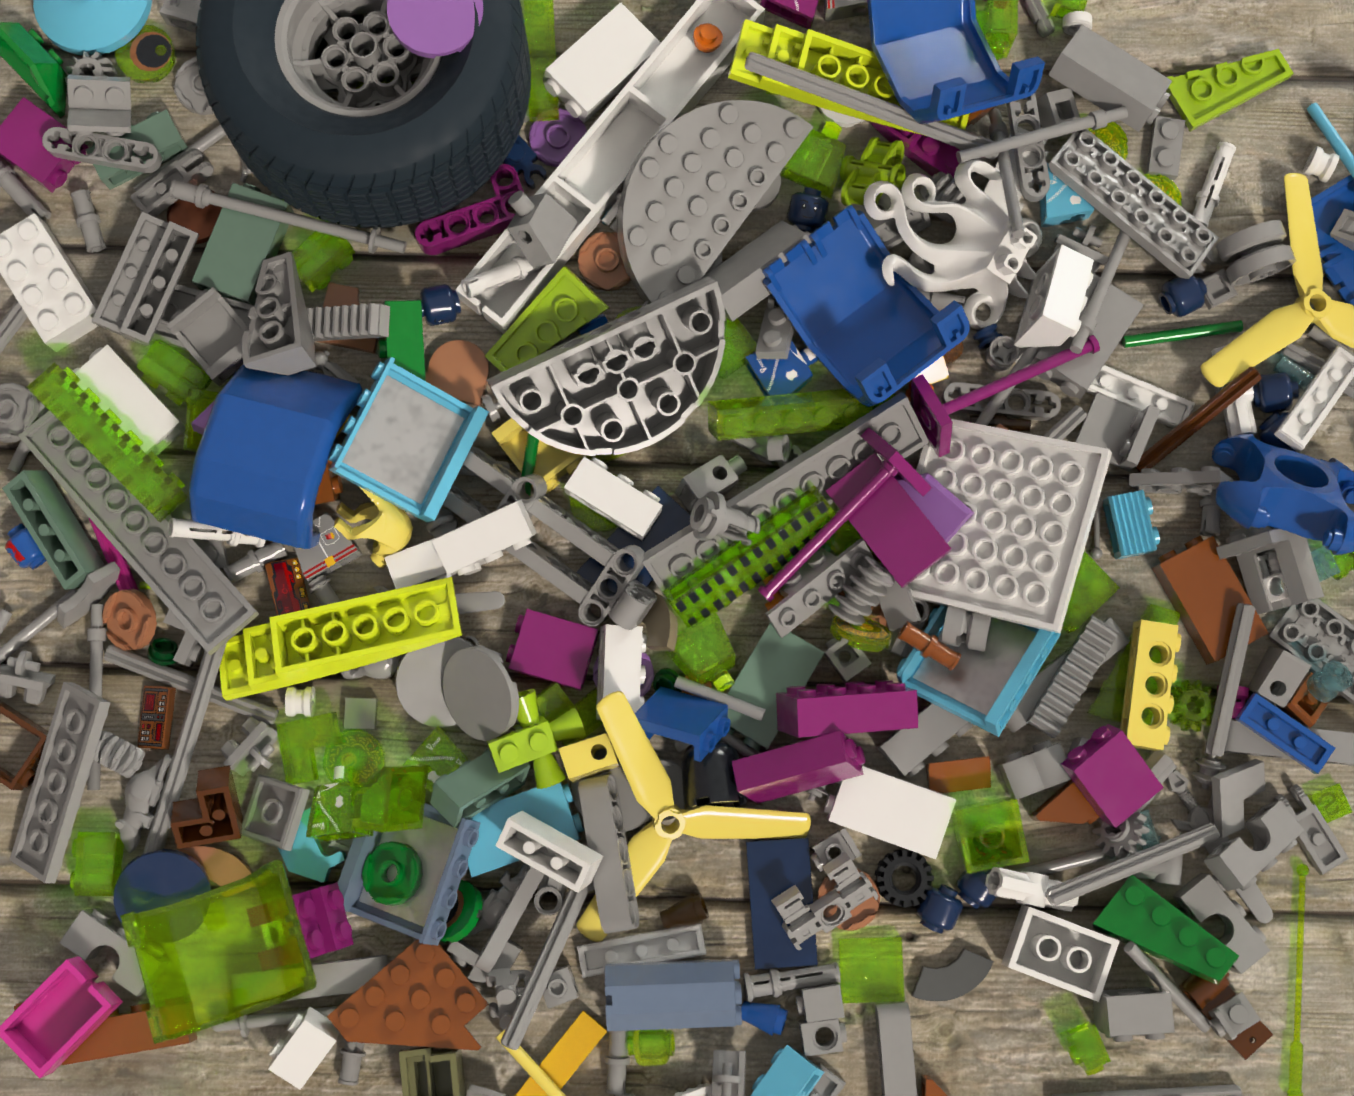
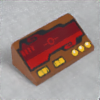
(287, 586)

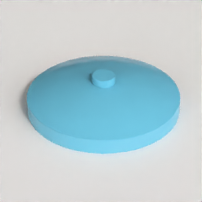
(91, 23)

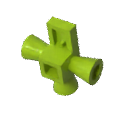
(536, 741)

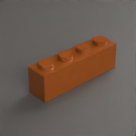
(122, 1035)

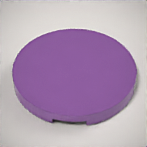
(433, 26)

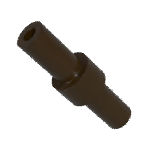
(1009, 423)

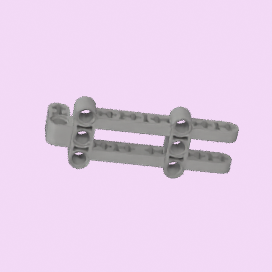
(632, 598)

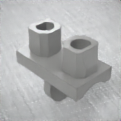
(1087, 237)
(25, 674)
(253, 749)
(728, 1073)

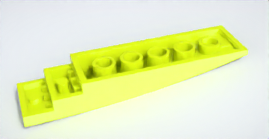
(819, 56)
(338, 637)

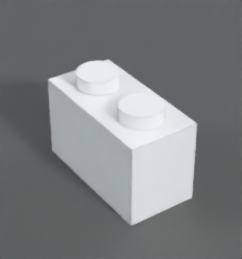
(303, 1048)

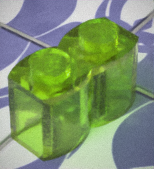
(98, 863)

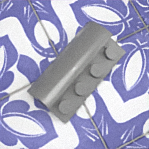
(145, 278)

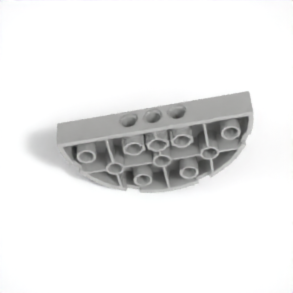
(698, 188)
(624, 379)

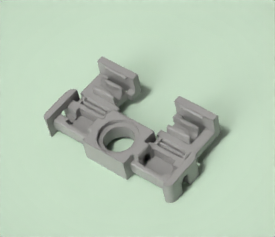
(805, 923)

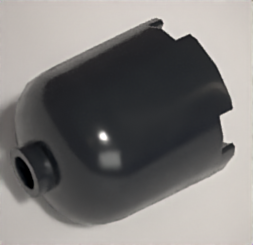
(711, 779)

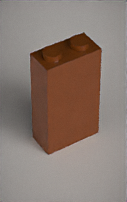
(1205, 595)

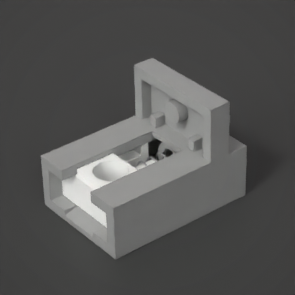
(1265, 569)

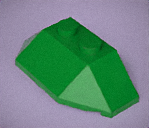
(34, 64)

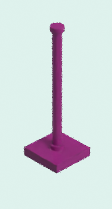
(935, 416)
(892, 465)

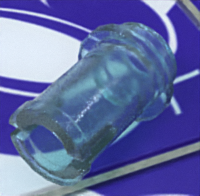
(1295, 371)
(1151, 838)

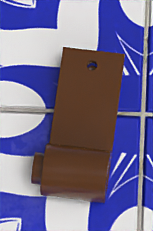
(1208, 996)

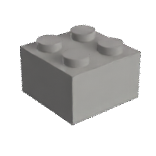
(1134, 1012)

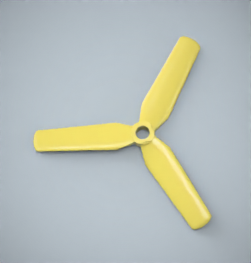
(1289, 322)
(654, 793)

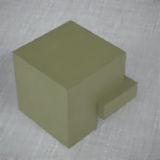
(432, 1072)

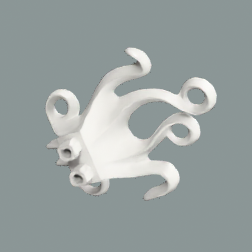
(978, 256)

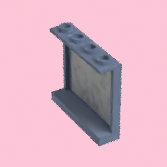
(444, 863)

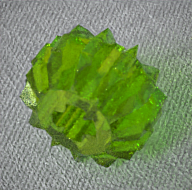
(1197, 716)

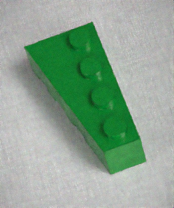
(405, 337)
(1164, 932)

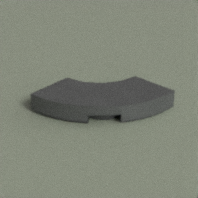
(952, 980)

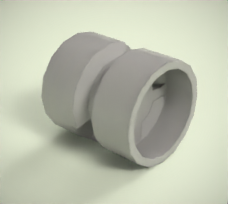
(966, 628)

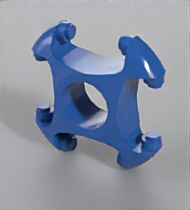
(1287, 491)

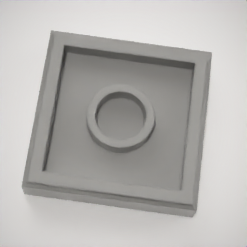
(274, 812)

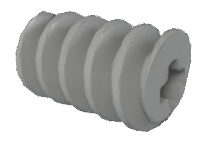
(863, 593)

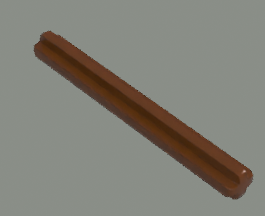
(1199, 418)

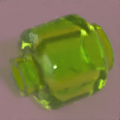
(651, 1046)

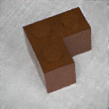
(212, 815)

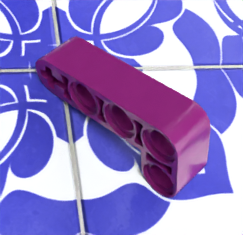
(470, 216)

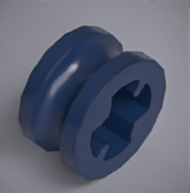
(986, 336)

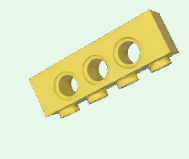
(1140, 668)

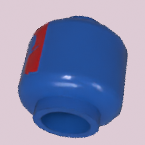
(23, 548)

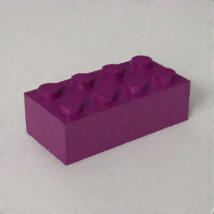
(846, 709)

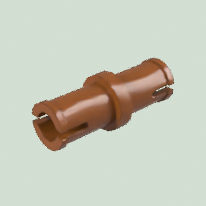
(929, 646)

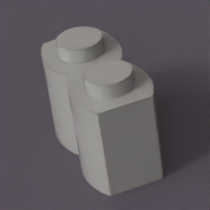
(1035, 770)

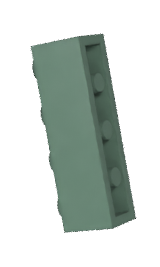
(53, 527)

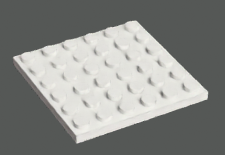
(1027, 527)

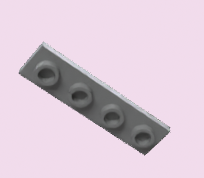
(815, 585)

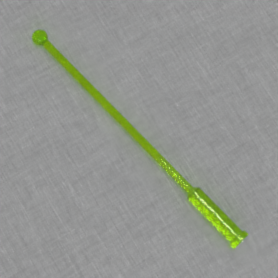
(1296, 1046)

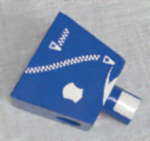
(782, 375)

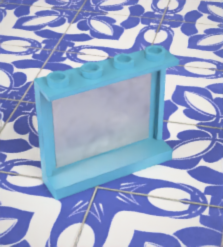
(406, 441)
(983, 684)

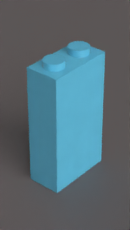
(544, 804)

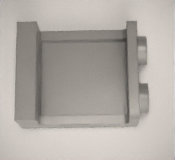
(211, 334)

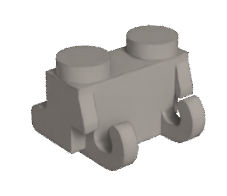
(506, 992)

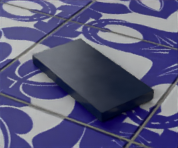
(670, 521)
(771, 871)

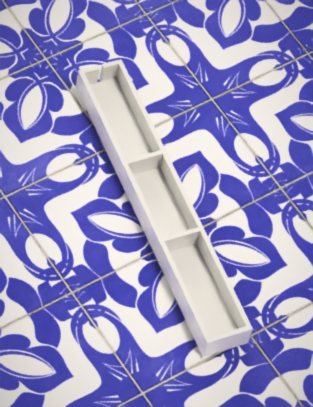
(597, 166)

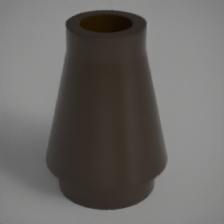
(686, 912)

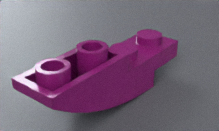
(923, 150)

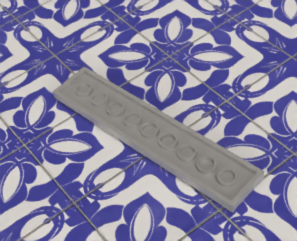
(819, 466)
(170, 566)

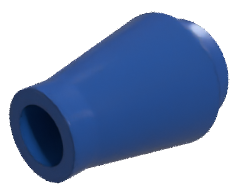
(766, 1017)

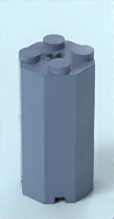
(673, 995)

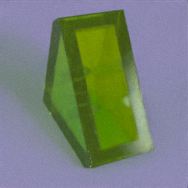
(737, 346)

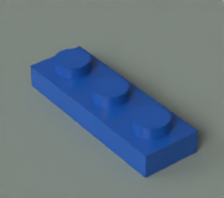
(1285, 733)

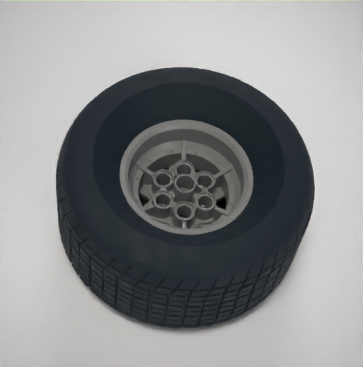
(380, 149)

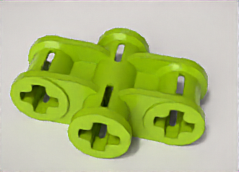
(878, 163)

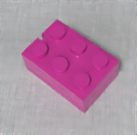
(58, 1016)

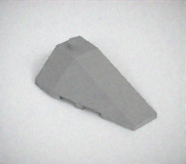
(279, 327)

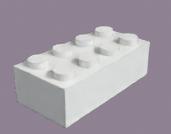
(46, 283)

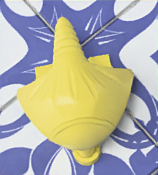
(389, 526)

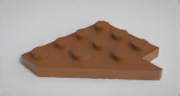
(413, 1002)

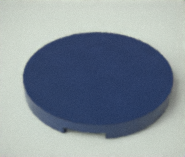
(158, 881)

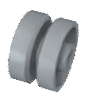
(1256, 253)

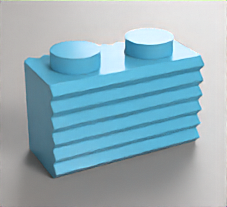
(1130, 524)

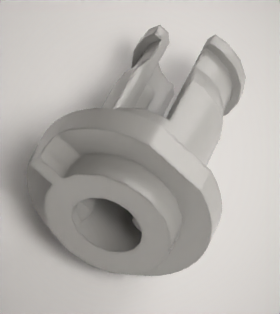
(713, 518)

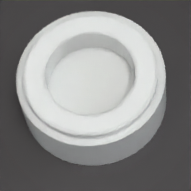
(1072, 21)

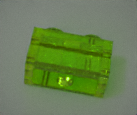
(320, 257)
(172, 371)

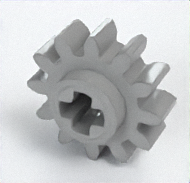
(1124, 837)

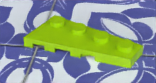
(1216, 90)
(550, 318)

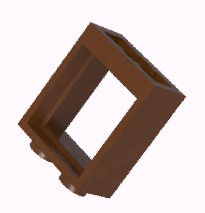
(27, 772)

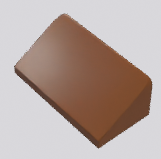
(959, 775)

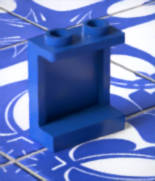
(685, 719)

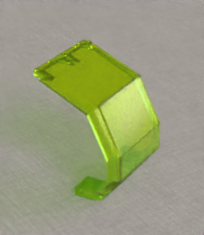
(221, 953)

